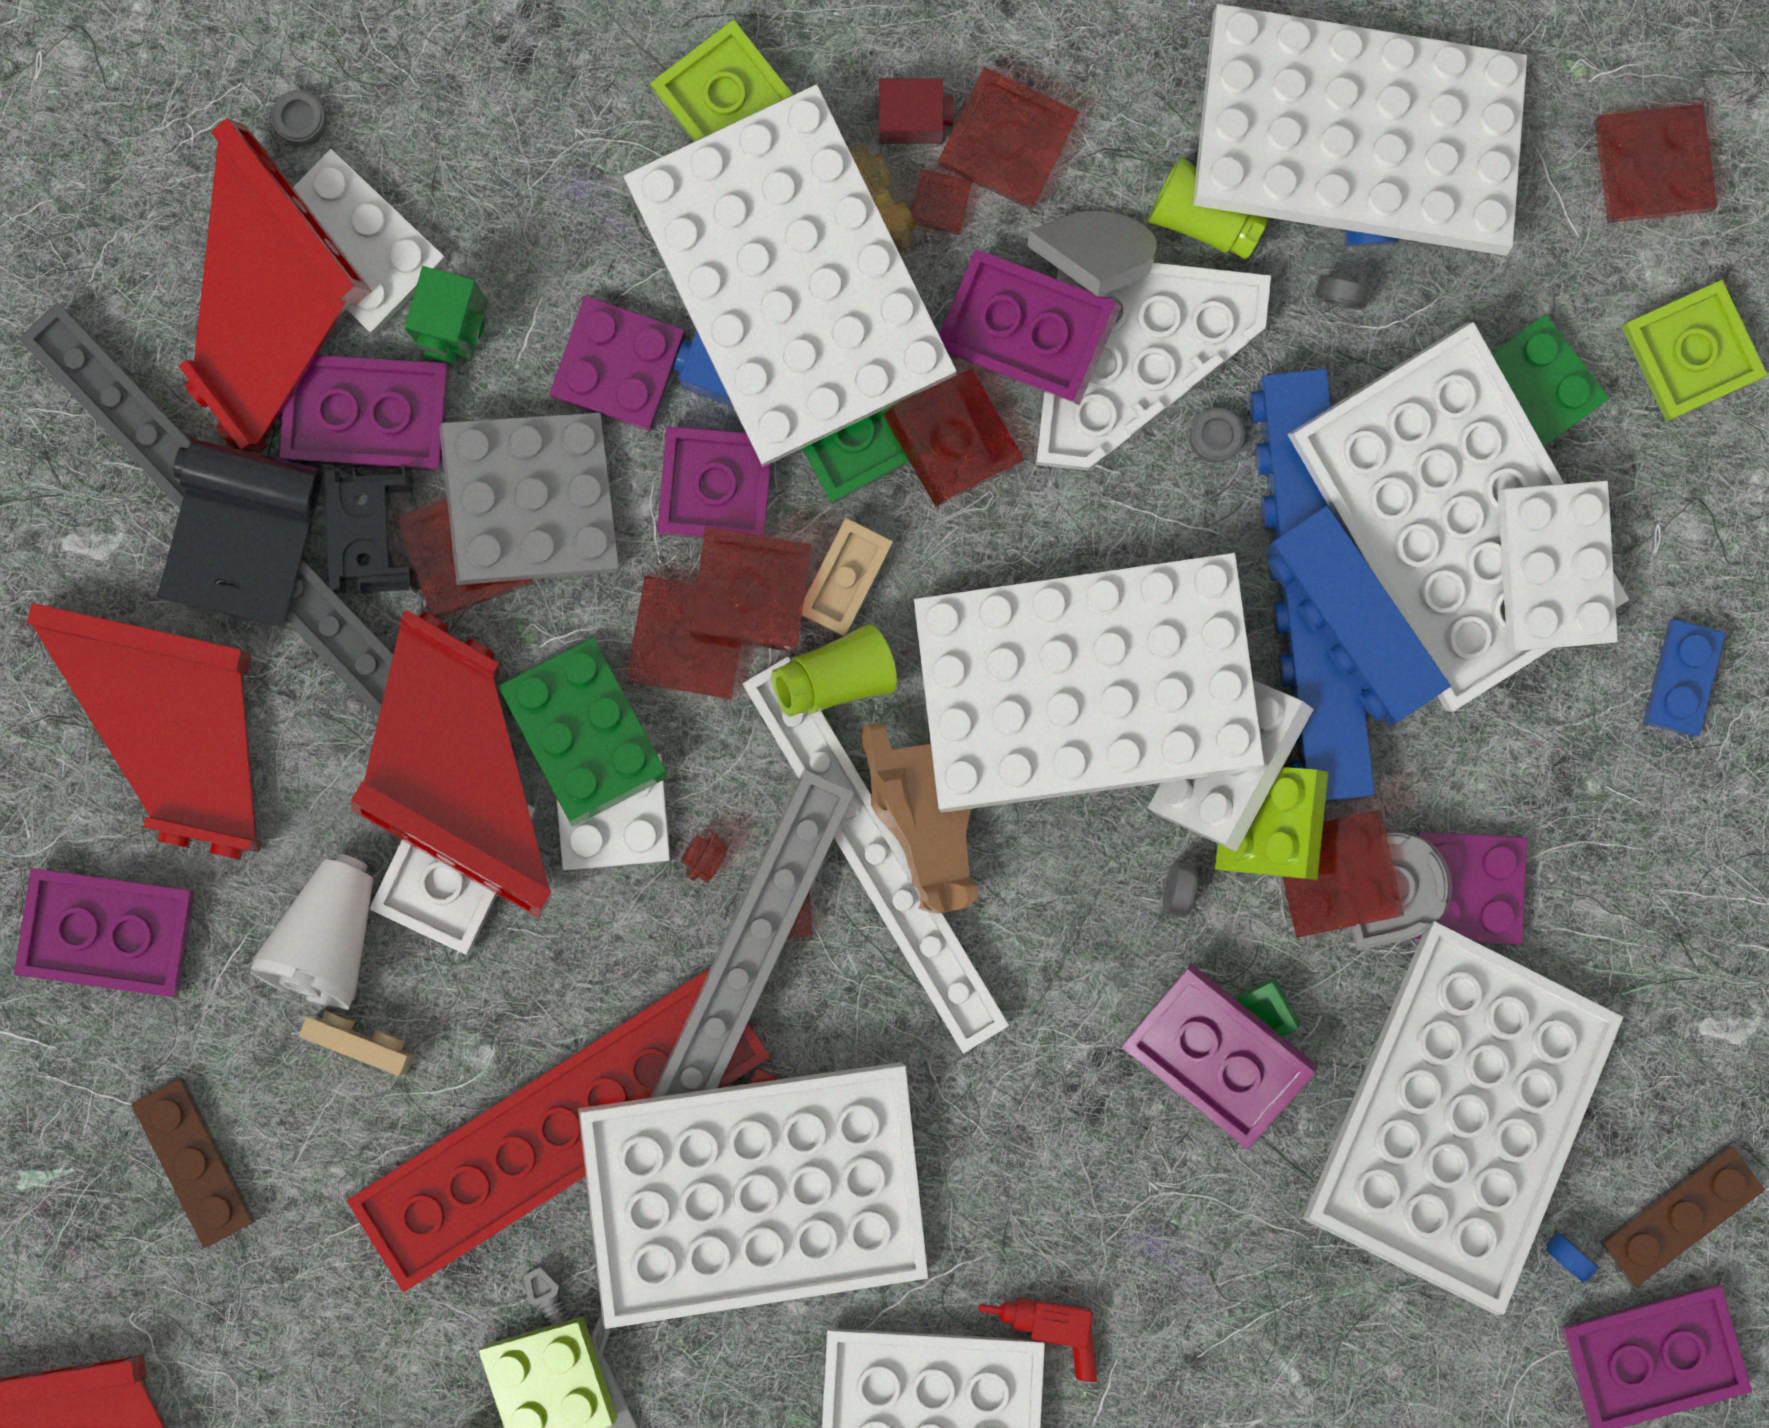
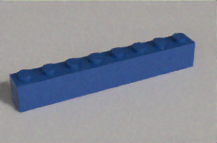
(1337, 728)

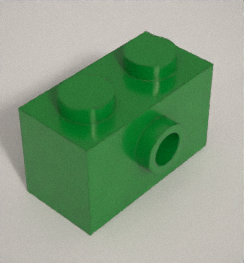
(446, 316)

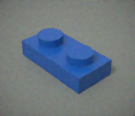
(1684, 678)

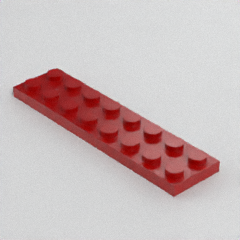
(523, 1145)

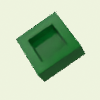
(1271, 1006)

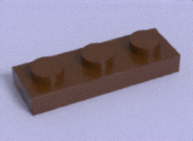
(193, 1162)
(1682, 1215)

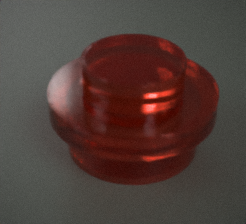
(704, 856)

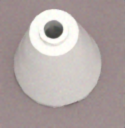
(321, 936)

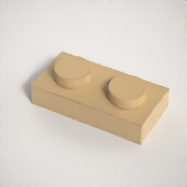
(845, 577)
(336, 1033)

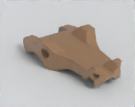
(908, 806)

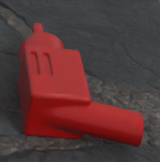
(1053, 1324)

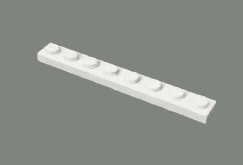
(884, 873)

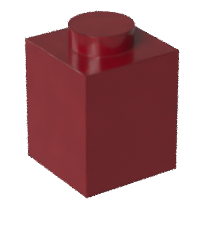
(913, 110)

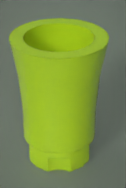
(1215, 227)
(836, 673)

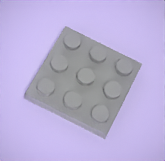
(528, 498)

